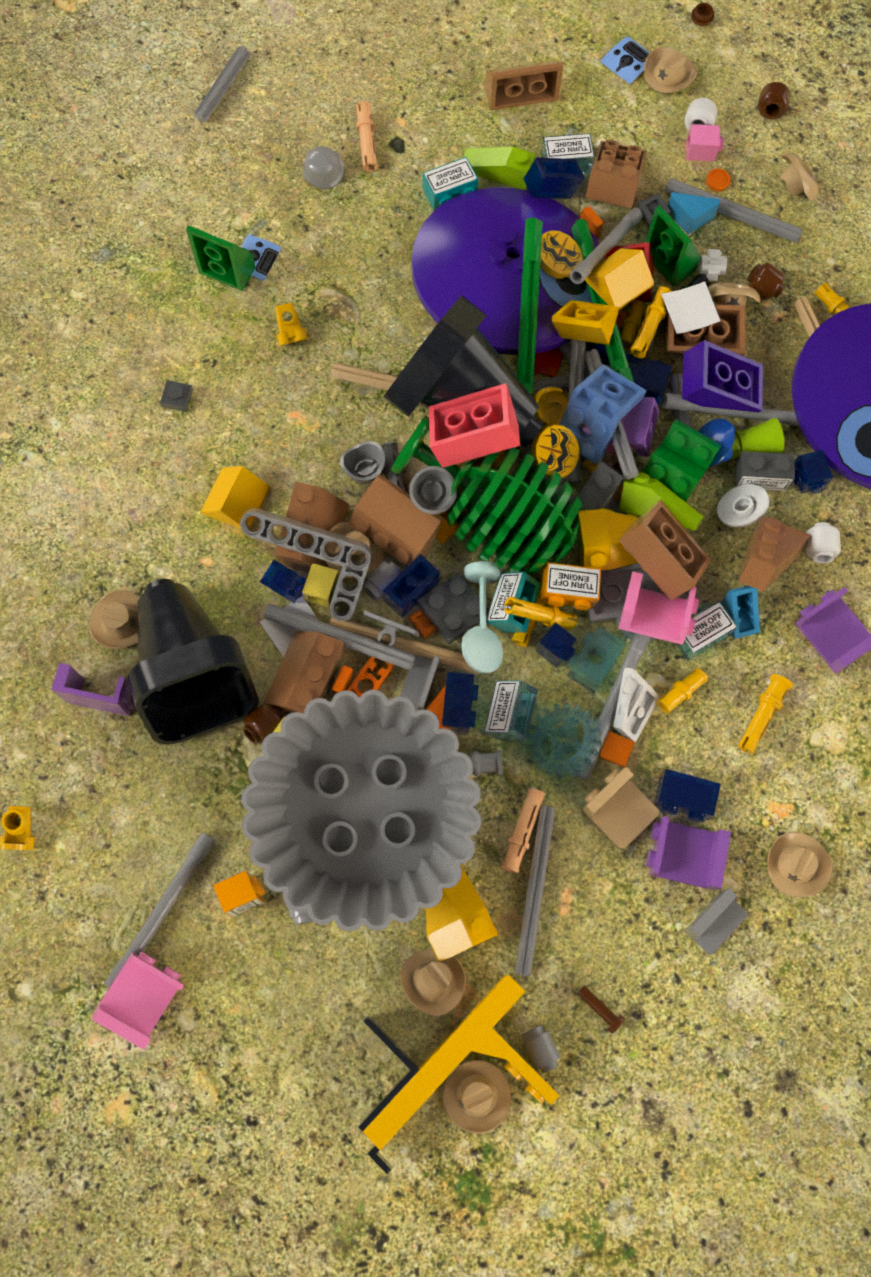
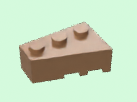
(771, 552)

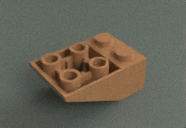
(616, 173)

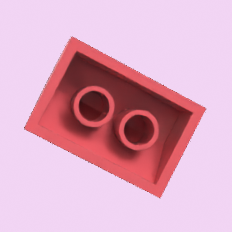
(473, 426)

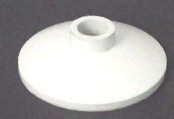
(743, 505)

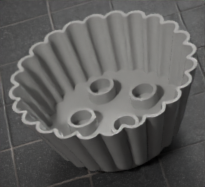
(361, 810)

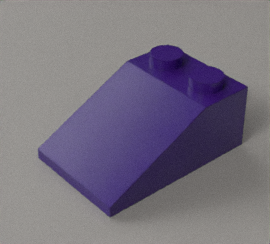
(721, 379)

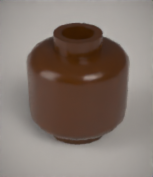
(774, 100)
(766, 280)
(261, 723)

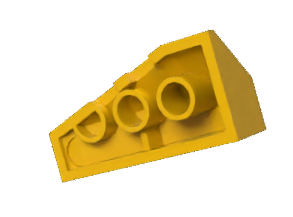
(599, 539)
(458, 921)

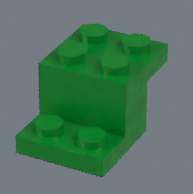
(682, 459)

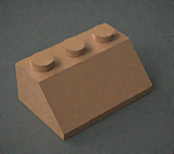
(523, 84)
(727, 333)
(316, 508)
(394, 522)
(665, 551)
(305, 671)

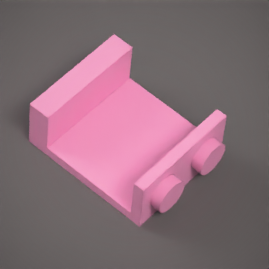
(656, 615)
(137, 999)

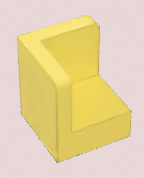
(320, 585)

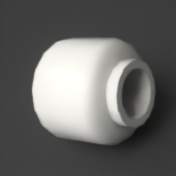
(701, 112)
(823, 543)

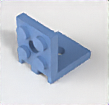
(599, 405)

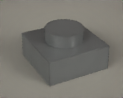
(648, 207)
(176, 396)

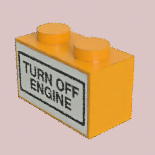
(570, 586)
(239, 893)

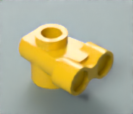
(292, 330)
(17, 835)

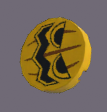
(559, 254)
(556, 448)

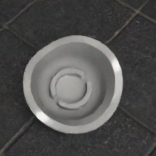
(323, 167)
(363, 462)
(430, 490)

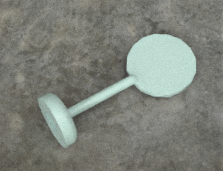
(479, 644)

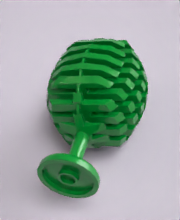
(505, 506)

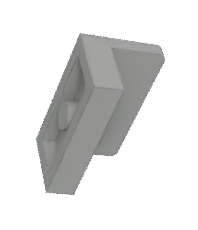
(420, 681)
(717, 921)

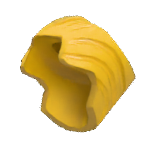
(551, 405)

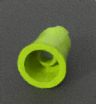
(759, 438)

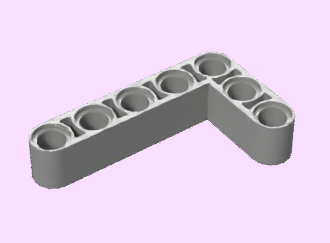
(318, 550)

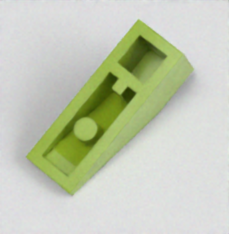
(501, 164)
(643, 492)

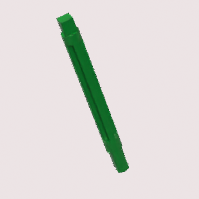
(529, 303)
(615, 348)

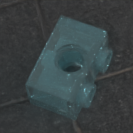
(592, 674)

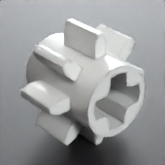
(713, 264)

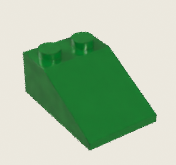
(671, 248)
(221, 259)

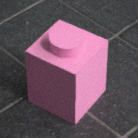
(703, 142)

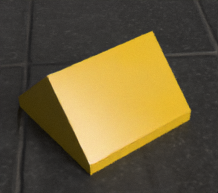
(621, 277)
(586, 321)
(234, 494)

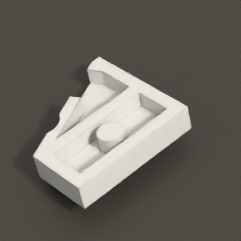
(634, 704)

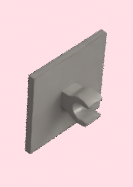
(390, 628)

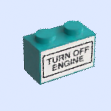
(449, 181)
(512, 585)

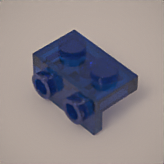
(458, 700)

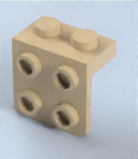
(620, 808)

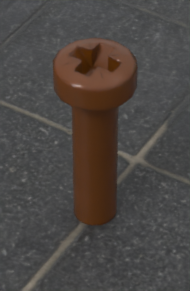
(605, 1013)

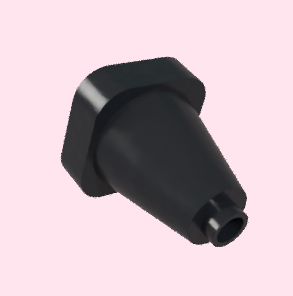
(457, 363)
(186, 670)

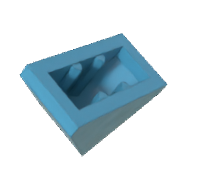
(692, 210)
(743, 609)

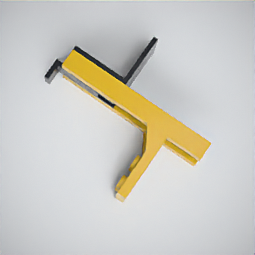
(419, 1083)

